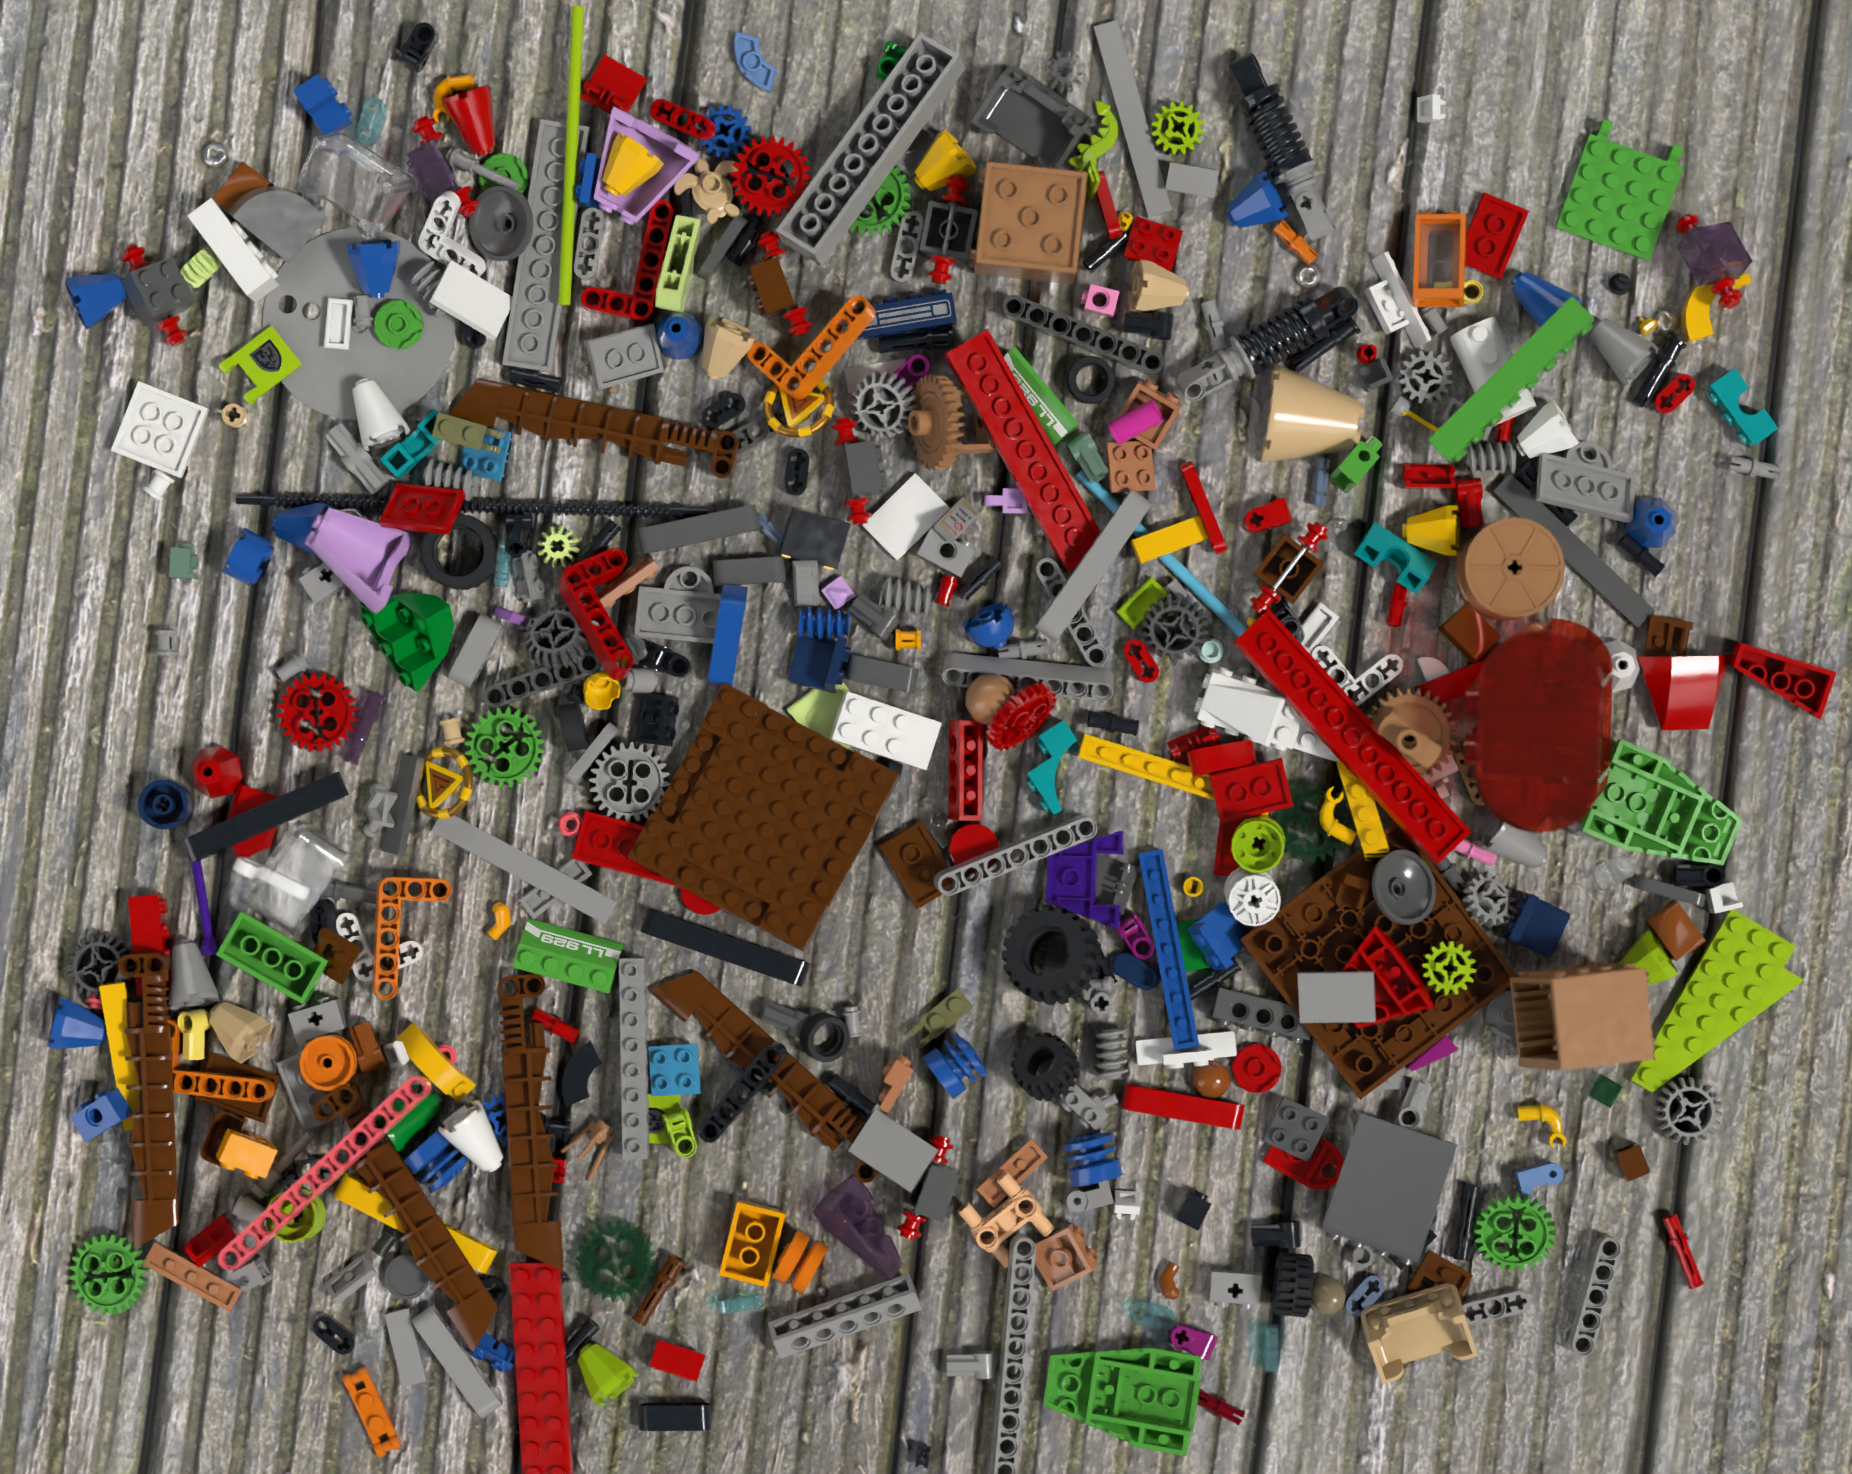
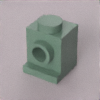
(183, 562)

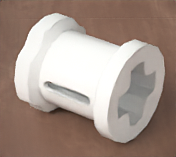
(158, 485)

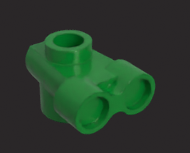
(891, 57)

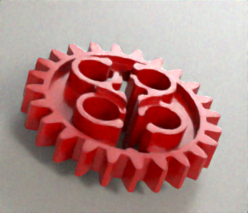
(778, 155)
(340, 710)
(1021, 716)

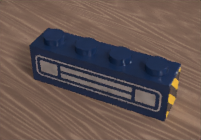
(910, 315)

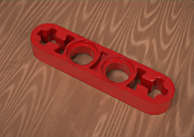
(1203, 507)

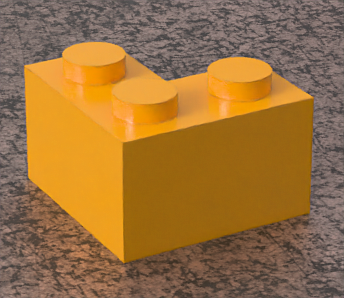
(246, 1152)

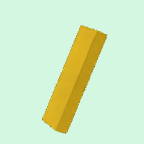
(1169, 540)

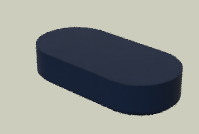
(1135, 971)

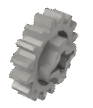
(1422, 388)
(1488, 900)

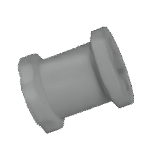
(166, 643)
(1095, 998)

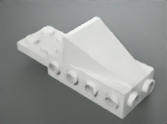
(1256, 711)

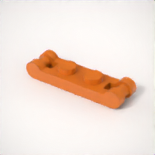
(372, 1411)

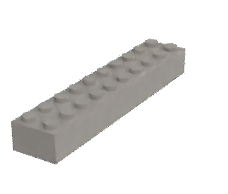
(870, 149)

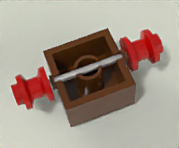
(773, 288)
(1288, 568)

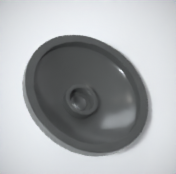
(491, 223)
(1412, 885)

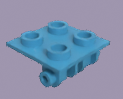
(487, 463)
(674, 1070)

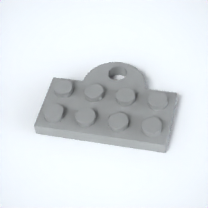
(1586, 483)
(679, 609)

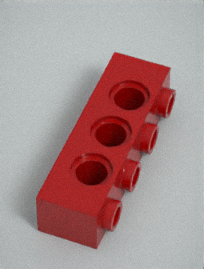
(965, 770)

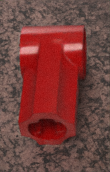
(1469, 495)

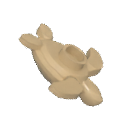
(710, 189)

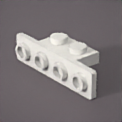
(1393, 303)
(1162, 1050)

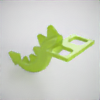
(1089, 153)

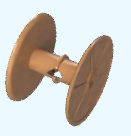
(1516, 545)

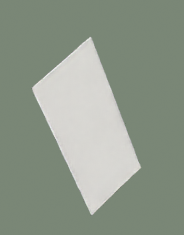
(856, 374)

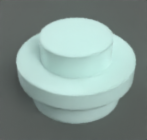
(1211, 650)

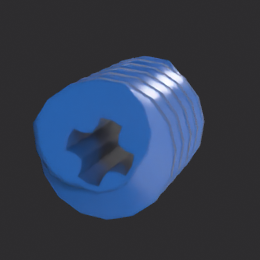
(823, 623)

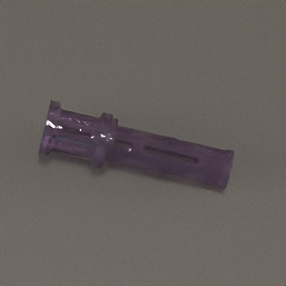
(368, 715)

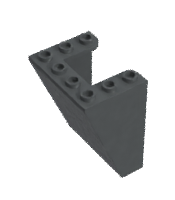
(1388, 1189)

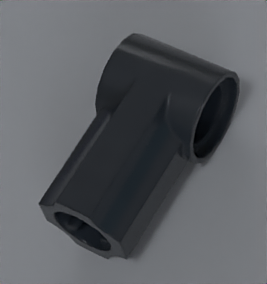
(1155, 325)
(518, 531)
(1696, 875)
(1282, 1234)

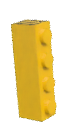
(1364, 816)

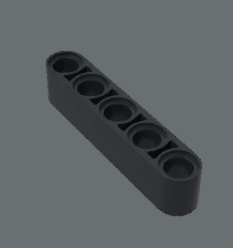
(732, 1097)

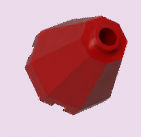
(225, 775)

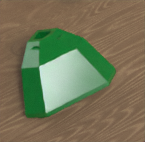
(412, 634)

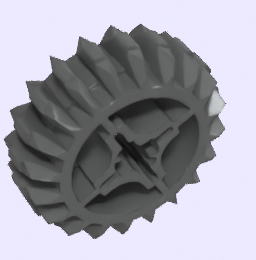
(1183, 631)
(549, 632)
(79, 971)

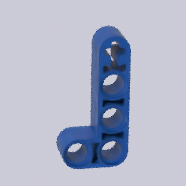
(727, 634)

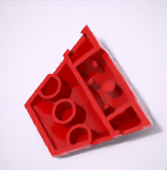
(1684, 688)
(1397, 984)

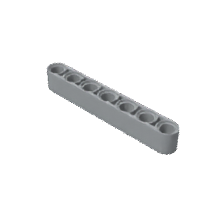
(1093, 565)
(1062, 679)
(1027, 855)

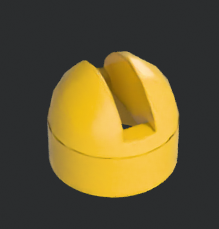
(1189, 884)

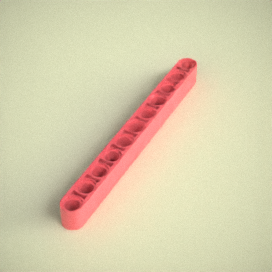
(313, 1178)

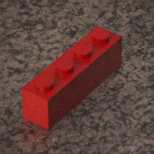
(149, 930)

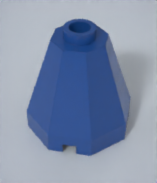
(1257, 204)
(375, 265)
(95, 296)
(296, 524)
(1643, 527)
(75, 1026)

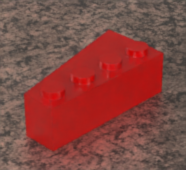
(1791, 678)

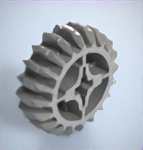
(886, 423)
(1693, 1119)

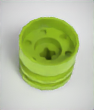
(1253, 857)
(300, 1228)

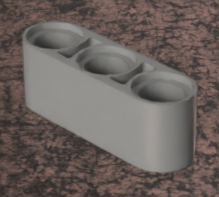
(476, 651)

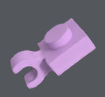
(1011, 501)

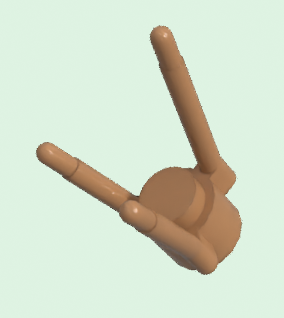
(599, 1132)

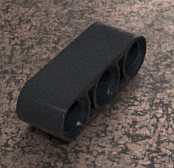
(675, 1416)

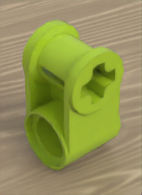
(679, 1127)

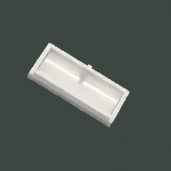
(1481, 353)

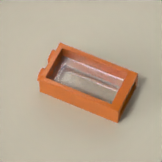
(1439, 259)

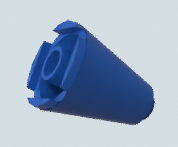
(1539, 296)
(681, 344)

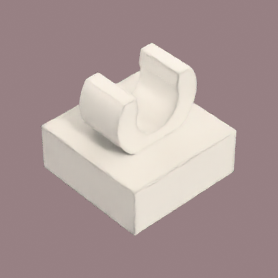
(1429, 108)
(1127, 1203)

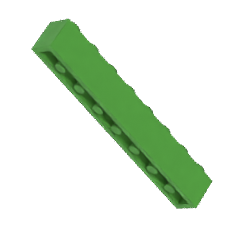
(1511, 380)

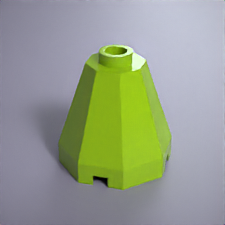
(1649, 955)
(605, 1373)

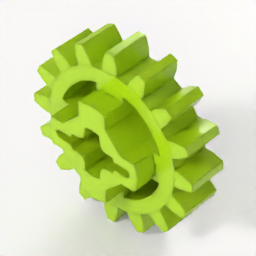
(1186, 122)
(1448, 957)

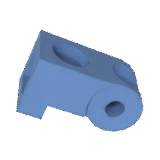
(1537, 1175)

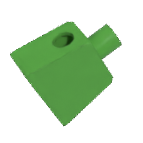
(1356, 464)

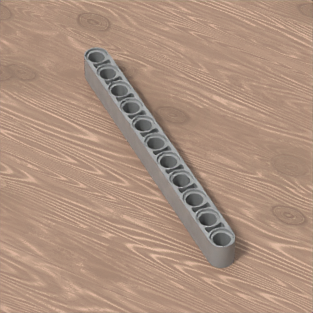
(1011, 1358)

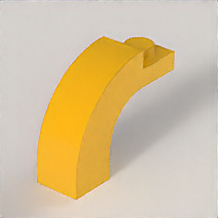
(1695, 311)
(434, 1063)

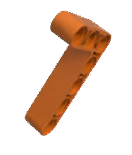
(815, 352)
(393, 925)
(224, 1081)

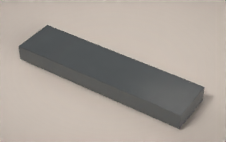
(403, 808)

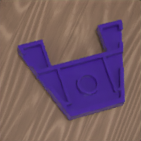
(1074, 877)

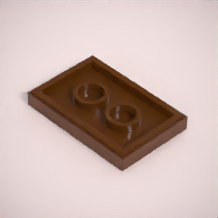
(916, 863)
(254, 1110)

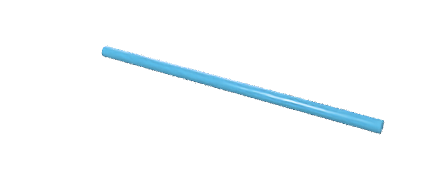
(1171, 562)

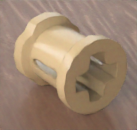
(232, 408)
(452, 731)

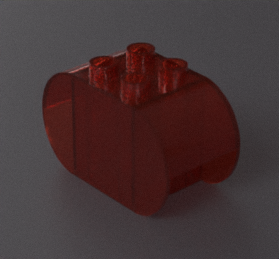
(1542, 725)

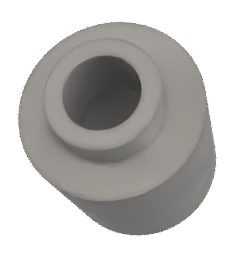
(639, 681)

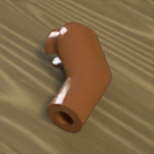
(1167, 1283)

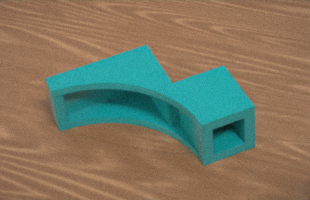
(1042, 778)

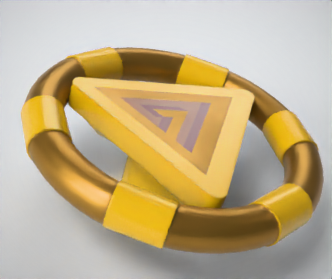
(799, 410)
(443, 782)

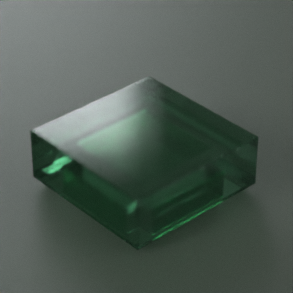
(1605, 1090)

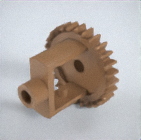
(936, 424)
(1420, 718)

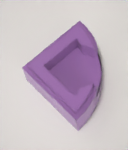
(511, 616)

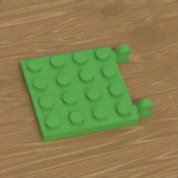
(1620, 195)

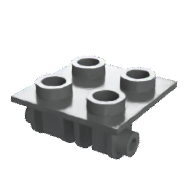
(1114, 882)
(1296, 1129)

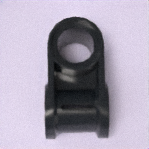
(418, 48)
(1288, 619)
(666, 661)

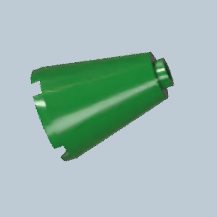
(413, 1123)

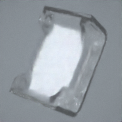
(354, 181)
(296, 877)

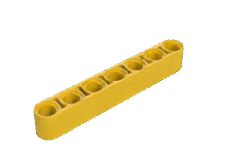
(354, 1193)

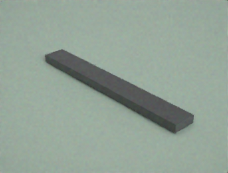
(1576, 552)

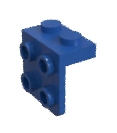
(585, 192)
(1218, 936)

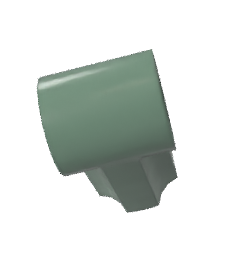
(1085, 453)

